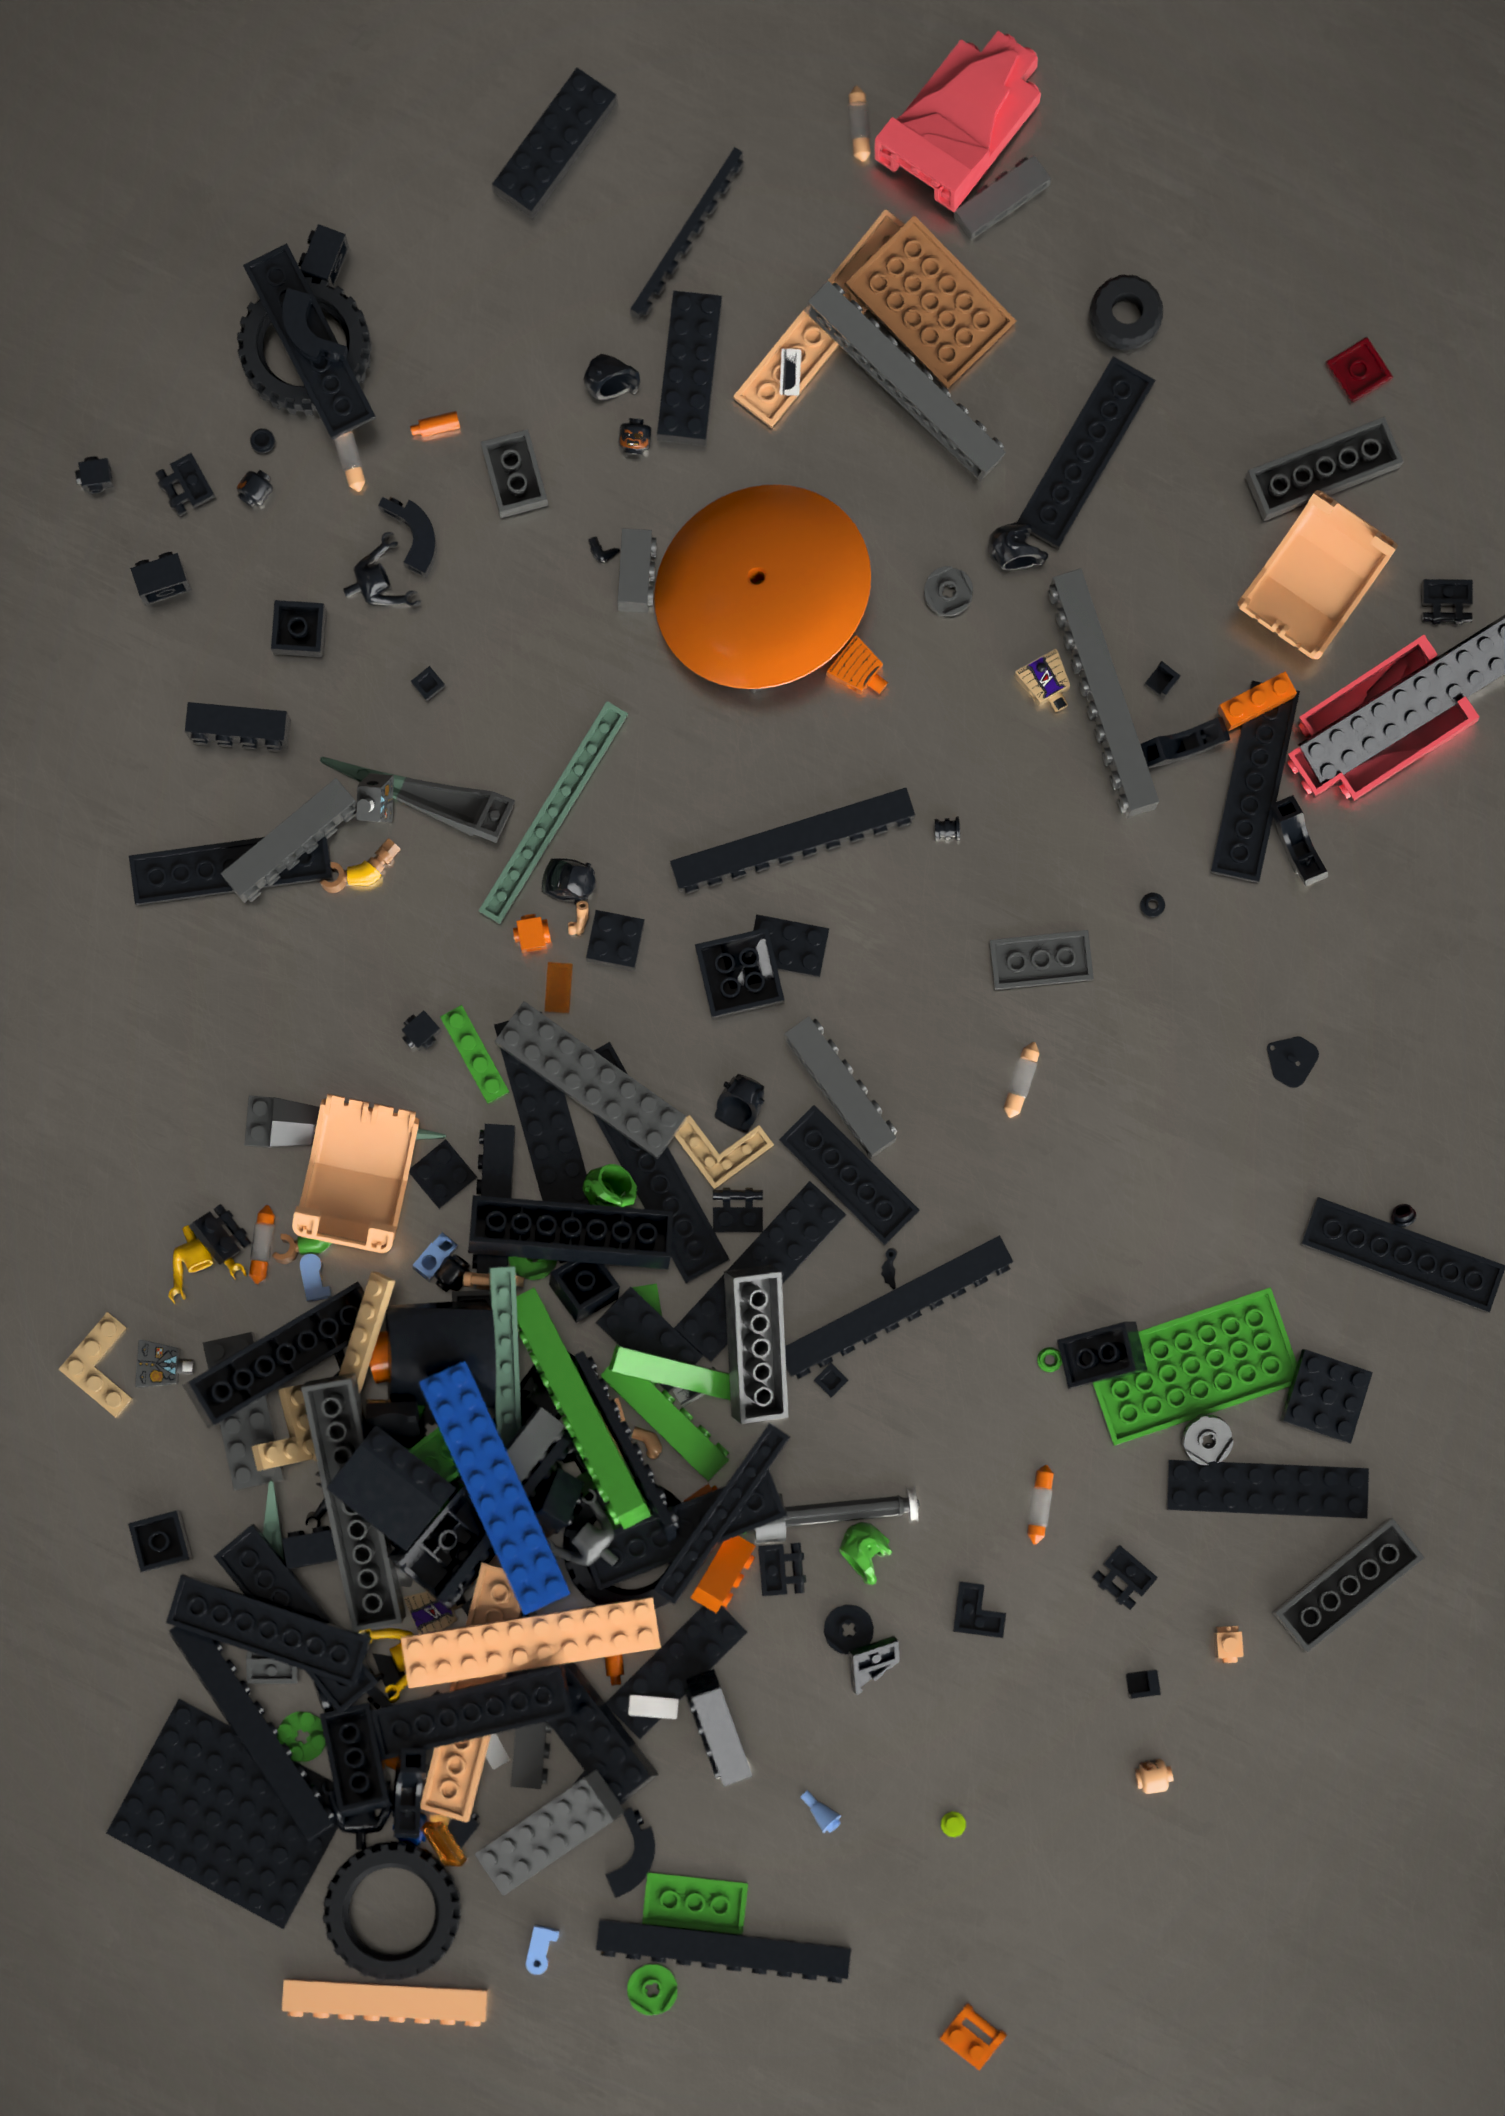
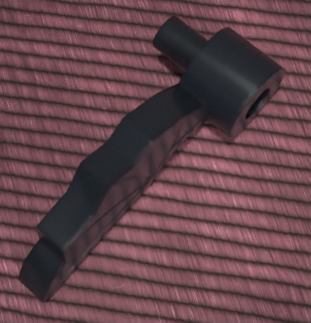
(888, 1268)

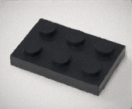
(795, 945)

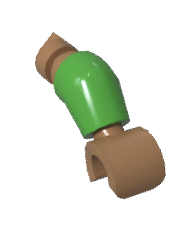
(302, 1245)

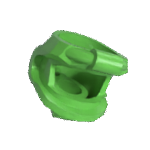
(608, 1185)
(860, 1545)

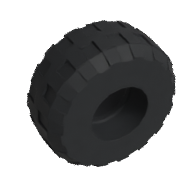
(1128, 289)

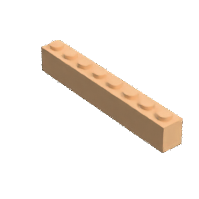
(384, 2000)

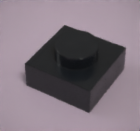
(428, 683)
(830, 1380)

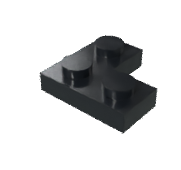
(970, 1617)

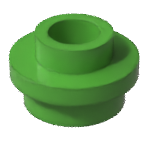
(1057, 1359)

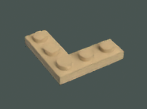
(720, 1167)
(82, 1362)
(299, 1445)

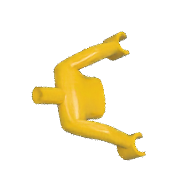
(195, 1258)
(396, 1653)

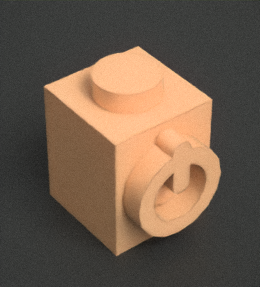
(1228, 1643)

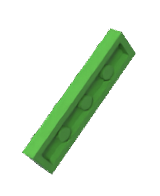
(474, 1054)

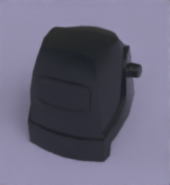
(610, 377)
(568, 880)
(740, 1102)

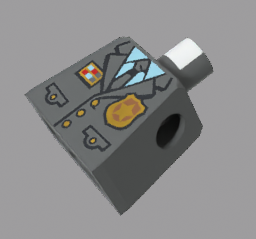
(373, 800)
(160, 1365)

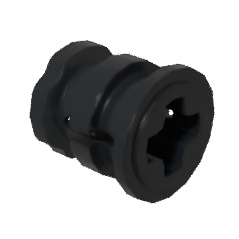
(947, 829)

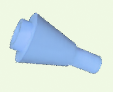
(826, 1818)

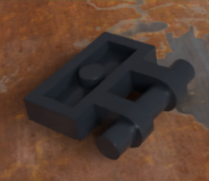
(192, 481)
(1447, 593)
(738, 1219)
(215, 1238)
(1130, 1571)
(773, 1572)

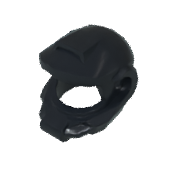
(1011, 551)

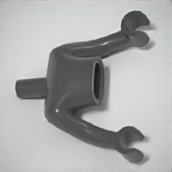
(590, 1540)

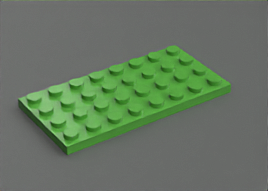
(1200, 1367)

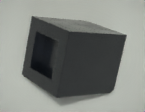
(1162, 680)
(1143, 1684)

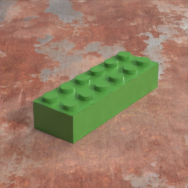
(670, 1422)

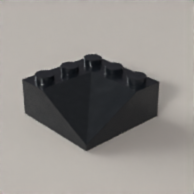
(739, 973)

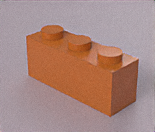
(1257, 701)
(724, 1573)

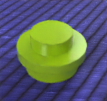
(953, 1824)

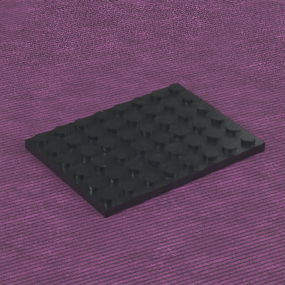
(217, 1819)

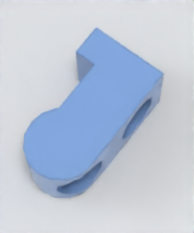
(433, 1256)
(312, 1280)
(537, 1957)

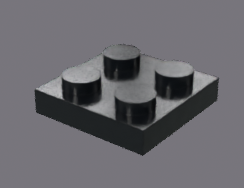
(442, 1174)

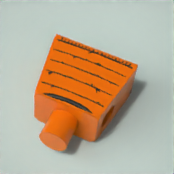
(857, 668)

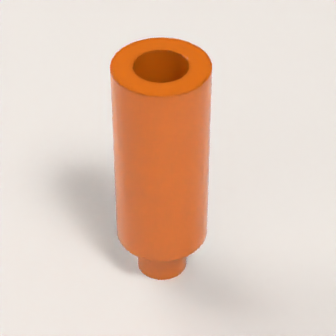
(436, 424)
(614, 1668)

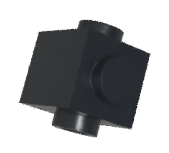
(94, 474)
(420, 1031)

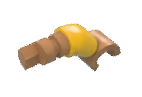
(364, 873)

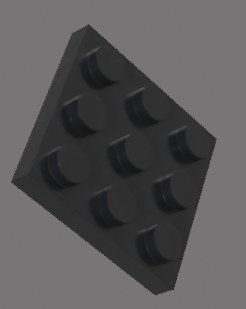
(1326, 1396)

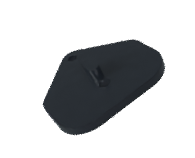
(1284, 1060)

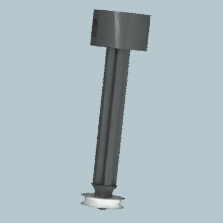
(839, 1512)

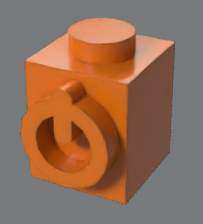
(532, 933)

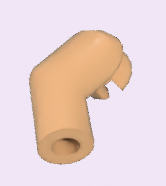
(582, 916)
(651, 1441)

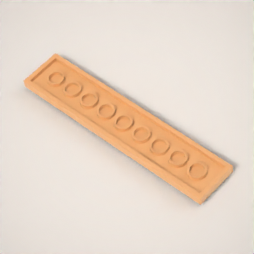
(762, 389)
(530, 1642)
(458, 1766)

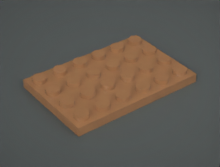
(930, 302)

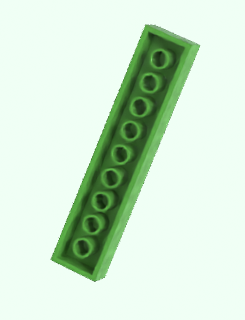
(581, 1414)

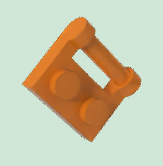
(967, 2043)

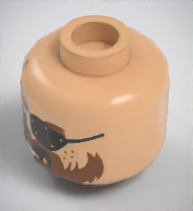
(1153, 1776)

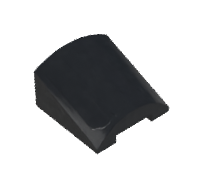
(435, 1338)

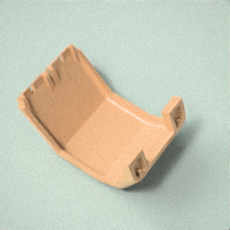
(1317, 575)
(356, 1174)

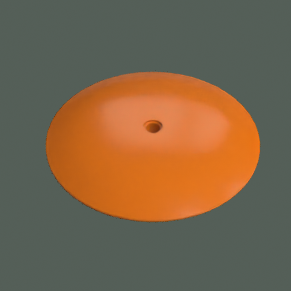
(770, 630)

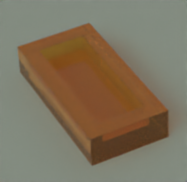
(558, 988)
(443, 1844)

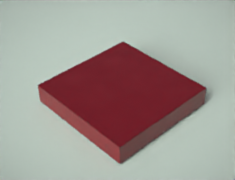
(1359, 370)

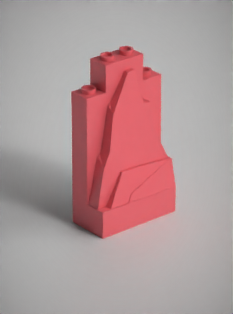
(962, 117)
(1396, 756)

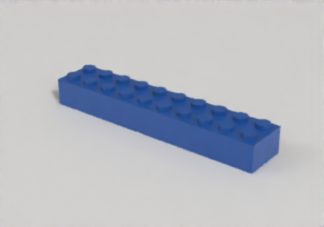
(494, 1488)

